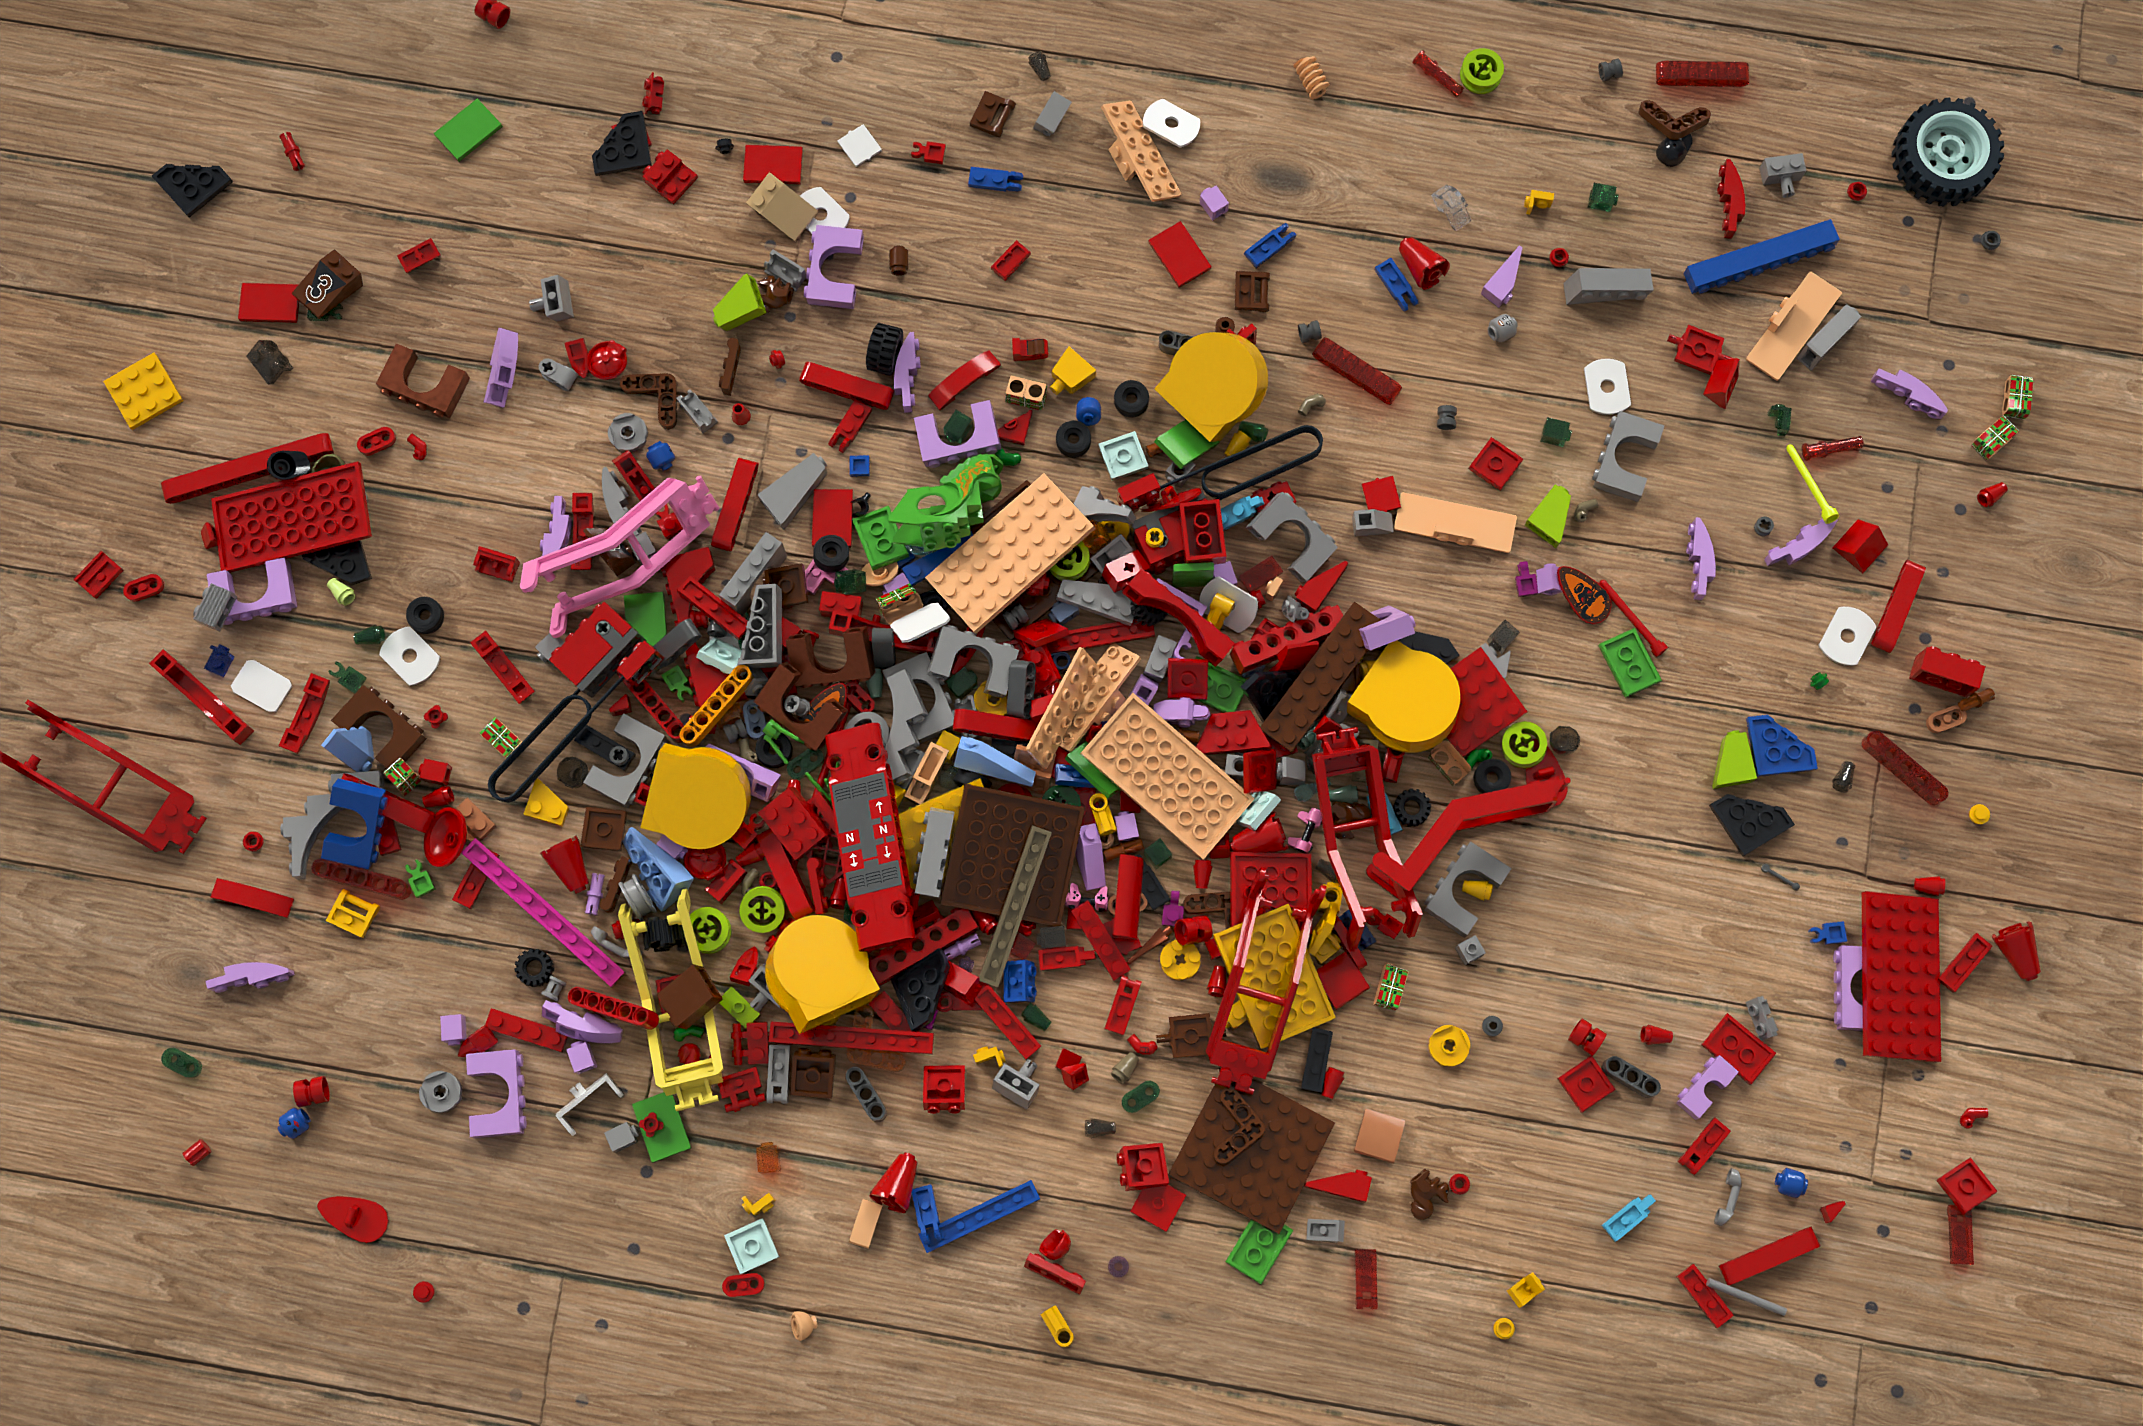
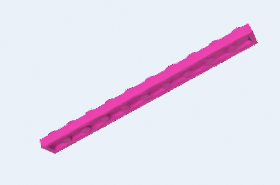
(543, 912)

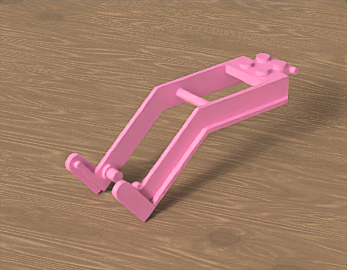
(689, 507)

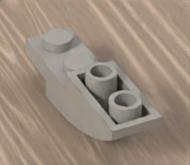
(614, 497)

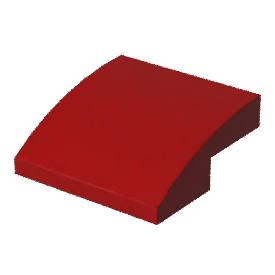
(1295, 656)
(1342, 980)

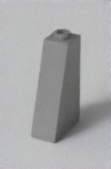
(1828, 337)
(792, 490)

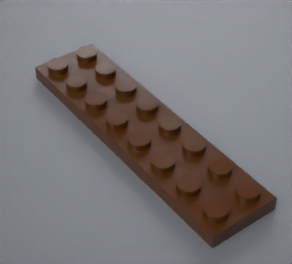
(1319, 680)

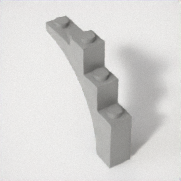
(1094, 506)
(907, 709)
(305, 829)

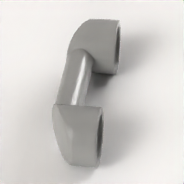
(600, 937)
(1733, 1179)

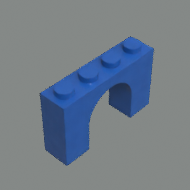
(367, 802)

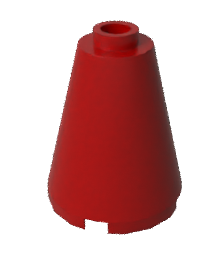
(1423, 263)
(1265, 839)
(568, 864)
(2020, 949)
(896, 1184)

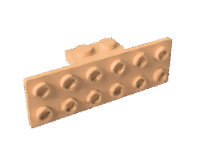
(1136, 152)
(1793, 325)
(1455, 522)
(1103, 695)
(1062, 708)

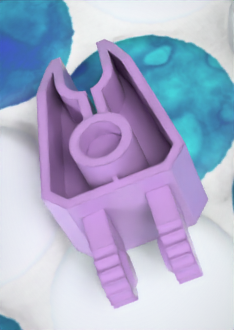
(1181, 712)

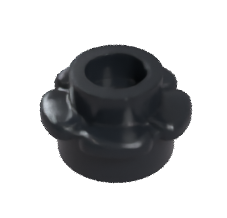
(724, 146)

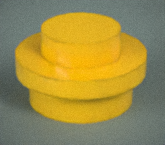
(1979, 814)
(1503, 1328)

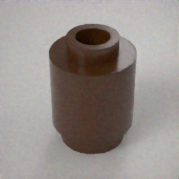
(898, 260)
(1224, 324)

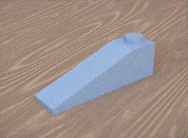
(351, 747)
(660, 870)

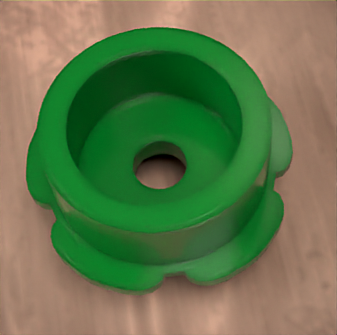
(1819, 680)

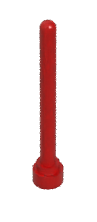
(1656, 645)

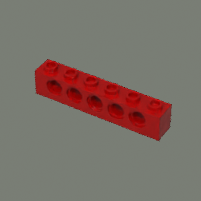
(1246, 661)
(966, 927)

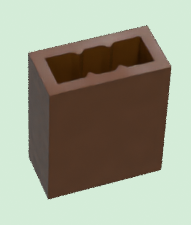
(689, 997)

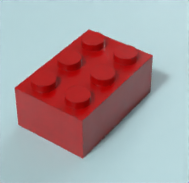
(1202, 532)
(1947, 671)
(794, 823)

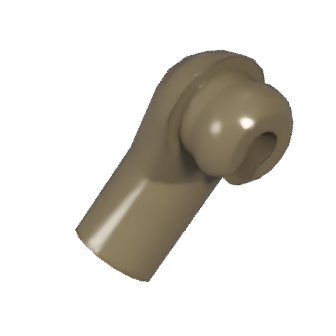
(1310, 401)
(1583, 508)
(745, 751)
(748, 880)

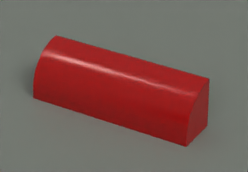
(1128, 897)

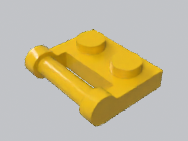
(351, 920)

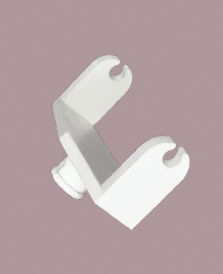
(582, 1094)

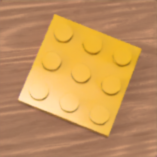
(143, 391)

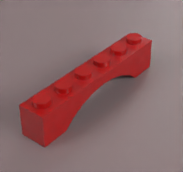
(841, 621)
(1210, 641)
(202, 697)

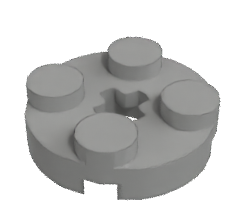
(634, 424)
(430, 1086)

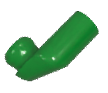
(1008, 459)
(1478, 755)
(680, 1034)

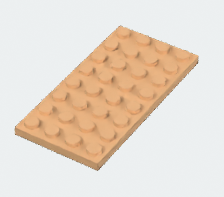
(1010, 553)
(1167, 776)

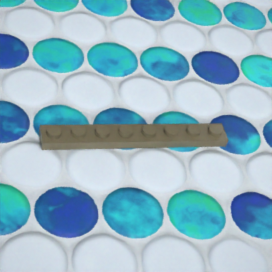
(1014, 906)

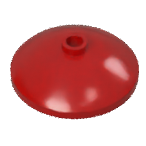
(445, 837)

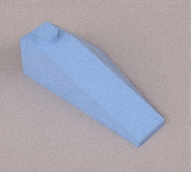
(986, 760)

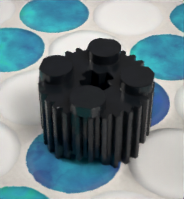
(662, 936)

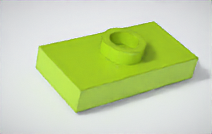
(739, 1007)

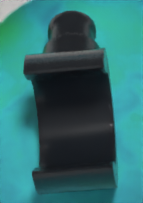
(863, 502)

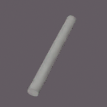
(1746, 1297)

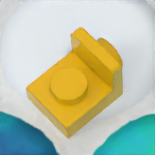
(1538, 198)
(1328, 948)
(1236, 1017)

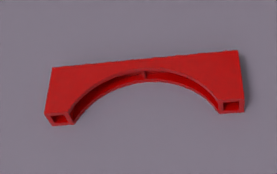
(700, 566)

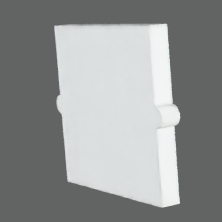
(859, 145)

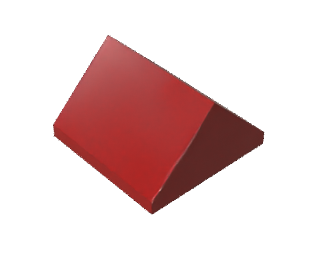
(1722, 381)
(1861, 544)

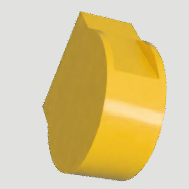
(1215, 382)
(1407, 699)
(696, 796)
(818, 971)

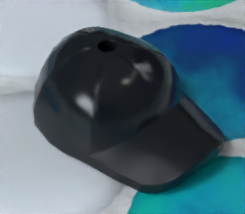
(1672, 155)
(292, 464)

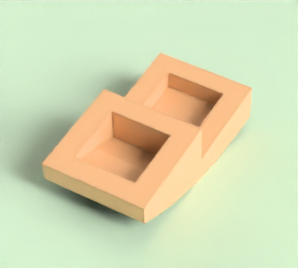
(865, 1223)

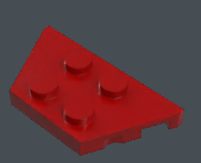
(1232, 733)

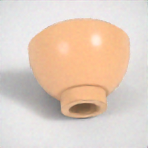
(802, 1325)

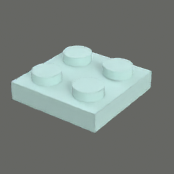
(1123, 456)
(720, 655)
(1258, 809)
(751, 1246)

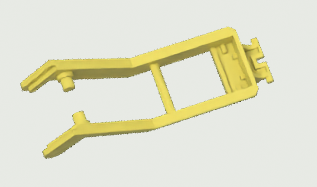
(689, 1080)

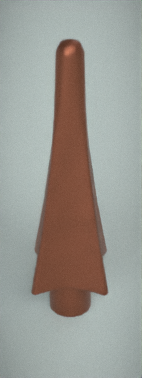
(1157, 939)

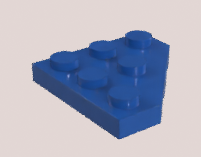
(1777, 749)

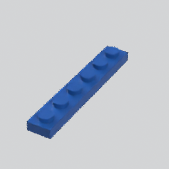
(982, 1215)

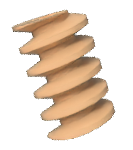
(1311, 77)

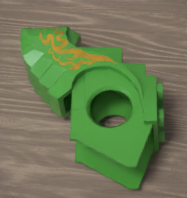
(963, 495)

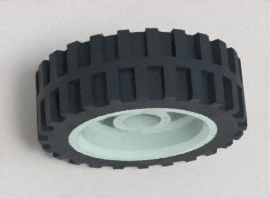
(1950, 177)

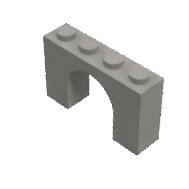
(1610, 475)
(1317, 544)
(767, 553)
(998, 655)
(941, 715)
(624, 788)
(1471, 861)

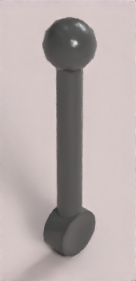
(1766, 868)

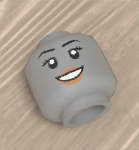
(1502, 328)

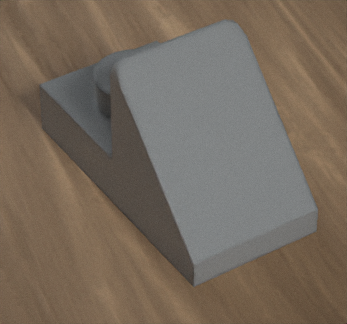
(1113, 550)
(1500, 663)
(1325, 1230)

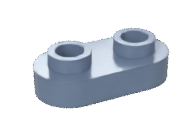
(753, 720)

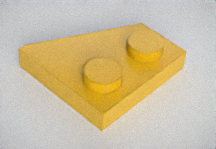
(545, 805)

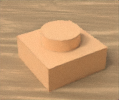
(1273, 587)

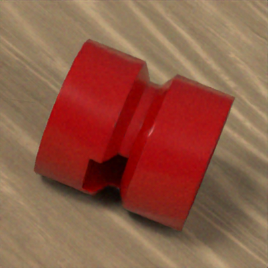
(493, 12)
(1193, 930)
(1580, 1033)
(313, 1091)

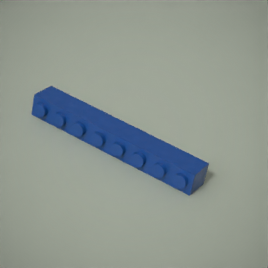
(1761, 256)

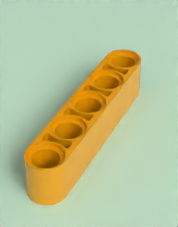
(715, 715)

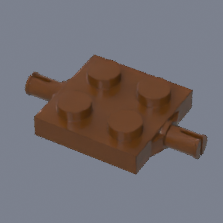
(1188, 1035)

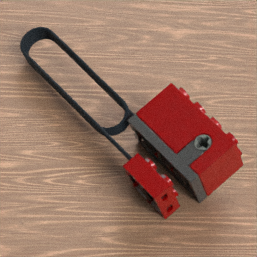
(1147, 489)
(589, 660)

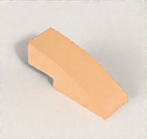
(927, 773)

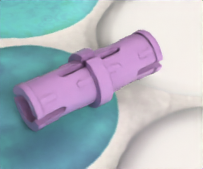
(594, 894)
(962, 947)

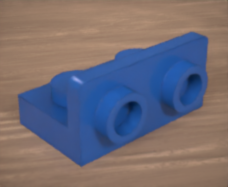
(1019, 981)

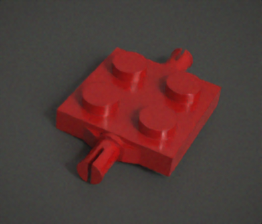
(1698, 349)
(1046, 670)

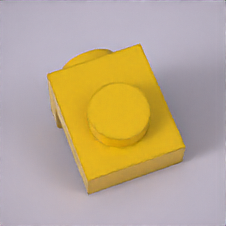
(985, 1054)
(762, 1205)
(1525, 1289)

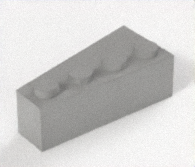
(1607, 284)
(764, 629)
(934, 851)

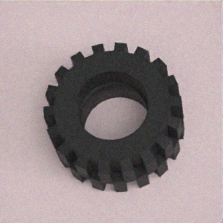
(884, 348)

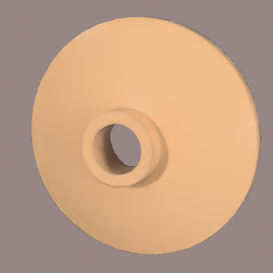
(880, 576)

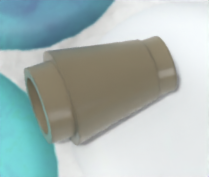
(1123, 1070)

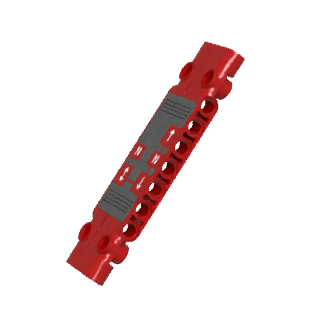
(869, 837)

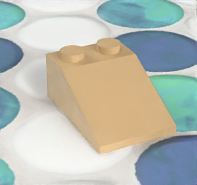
(782, 206)

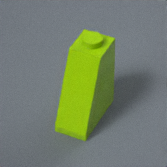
(739, 304)
(1550, 516)
(1734, 761)

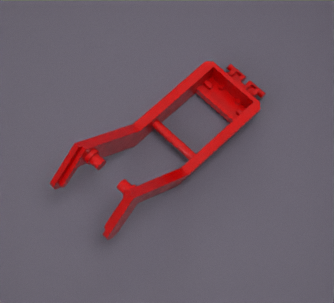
(1341, 757)
(1462, 815)
(169, 823)
(1235, 1060)

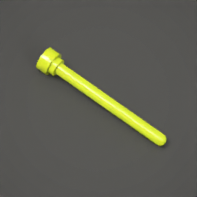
(1829, 513)

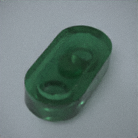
(804, 762)
(182, 1063)
(1141, 1098)

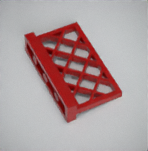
(826, 809)

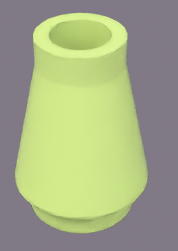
(342, 593)

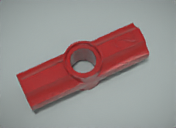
(1391, 766)

